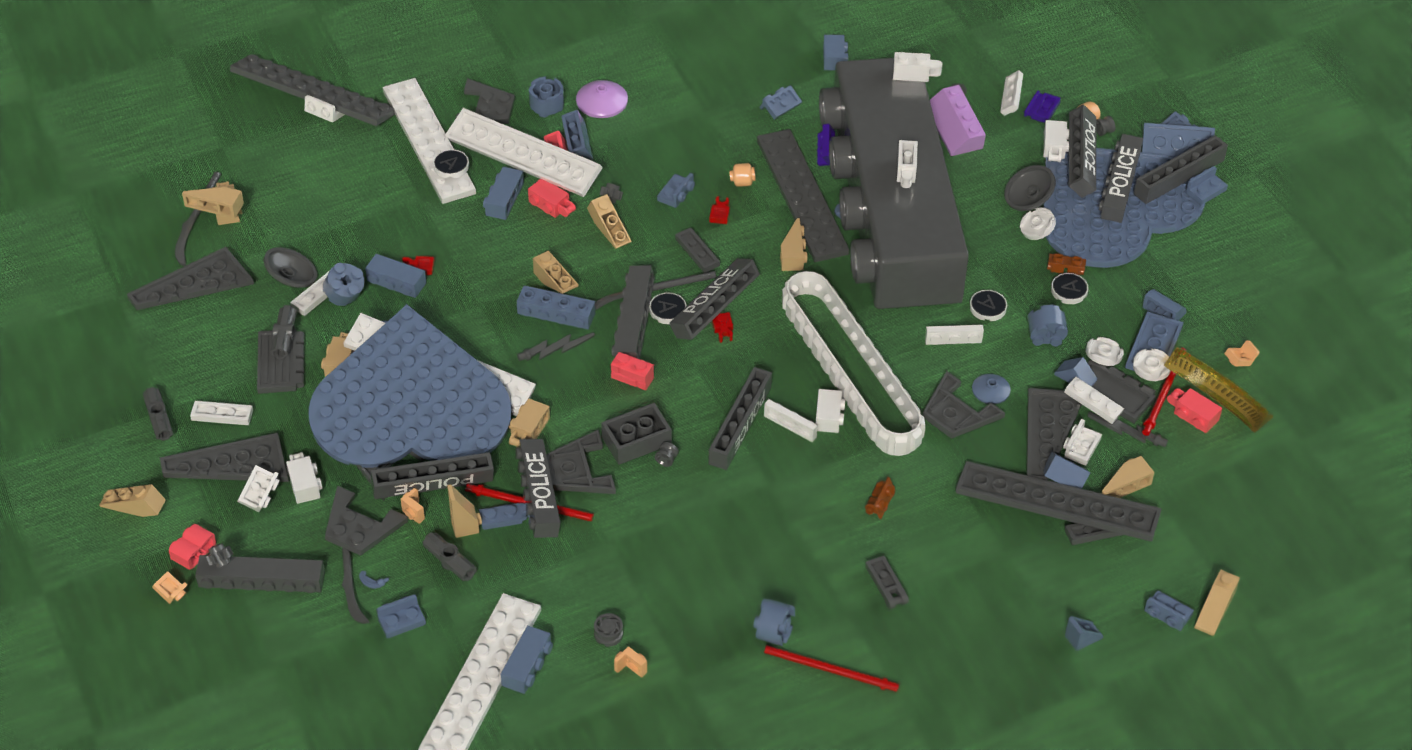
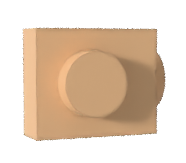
(1242, 356)
(411, 506)
(170, 588)
(632, 660)

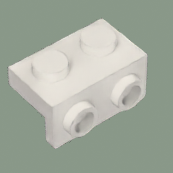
(321, 109)
(1081, 444)
(257, 488)

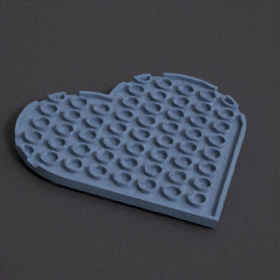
(1105, 242)
(408, 394)

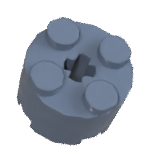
(546, 96)
(343, 284)
(1047, 325)
(774, 622)

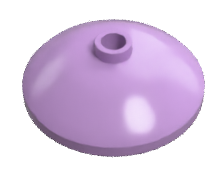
(601, 99)

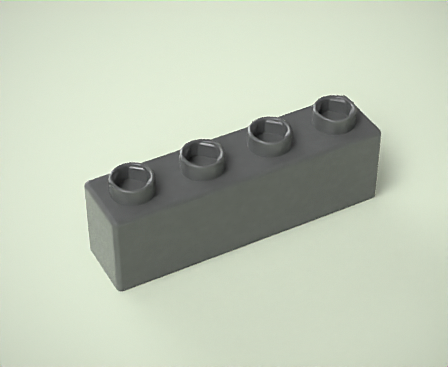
(908, 236)

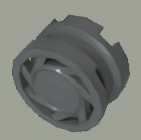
(608, 630)

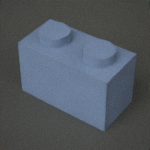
(834, 50)

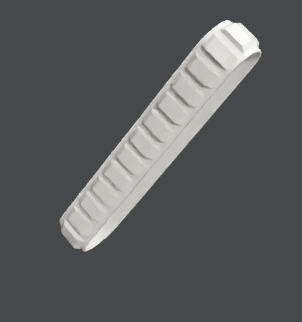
(889, 442)

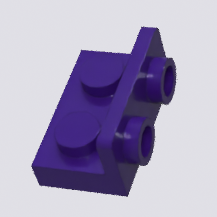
(823, 145)

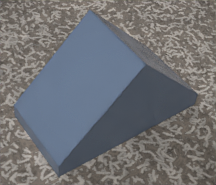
(1076, 368)
(1081, 633)

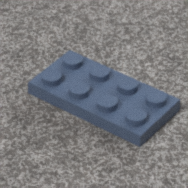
(1173, 139)
(1156, 333)

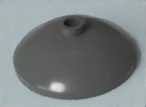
(1030, 188)
(290, 267)

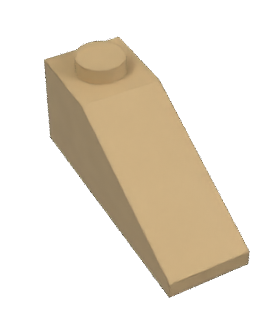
(218, 200)
(1129, 478)
(463, 514)
(1217, 602)

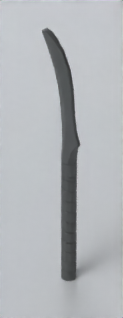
(187, 226)
(661, 285)
(347, 584)

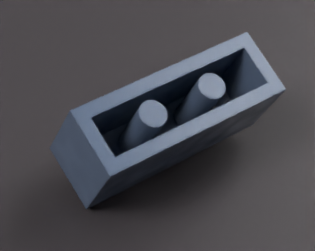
(576, 134)
(503, 193)
(395, 275)
(526, 659)

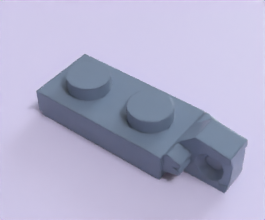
(503, 515)

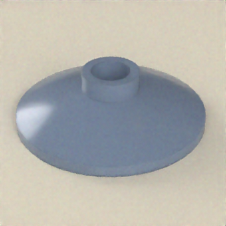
(991, 389)

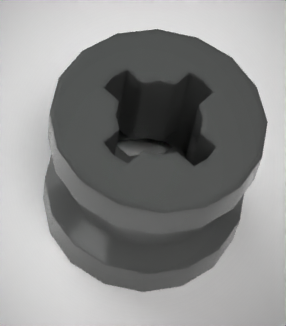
(1105, 125)
(666, 454)

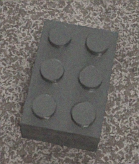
(636, 433)

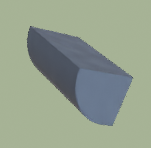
(1162, 305)
(1065, 471)

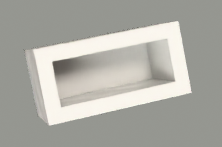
(828, 410)

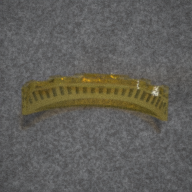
(1219, 388)

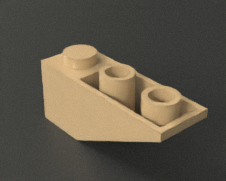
(608, 221)
(791, 252)
(552, 273)
(135, 500)

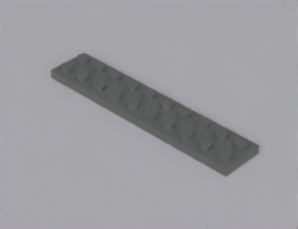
(302, 85)
(802, 195)
(1059, 501)

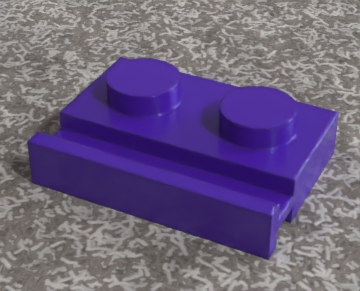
(1042, 106)

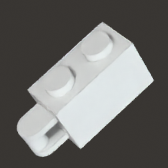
(915, 67)
(1055, 140)
(907, 163)
(303, 478)

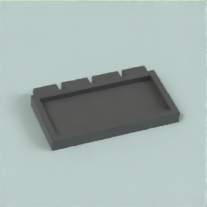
(280, 374)
(1123, 391)

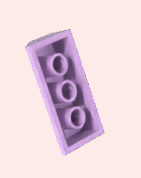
(957, 121)

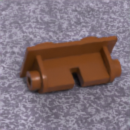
(1058, 262)
(884, 492)

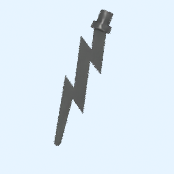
(545, 351)
(1118, 426)

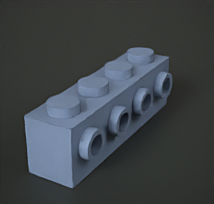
(556, 307)

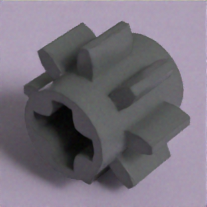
(612, 192)
(219, 555)

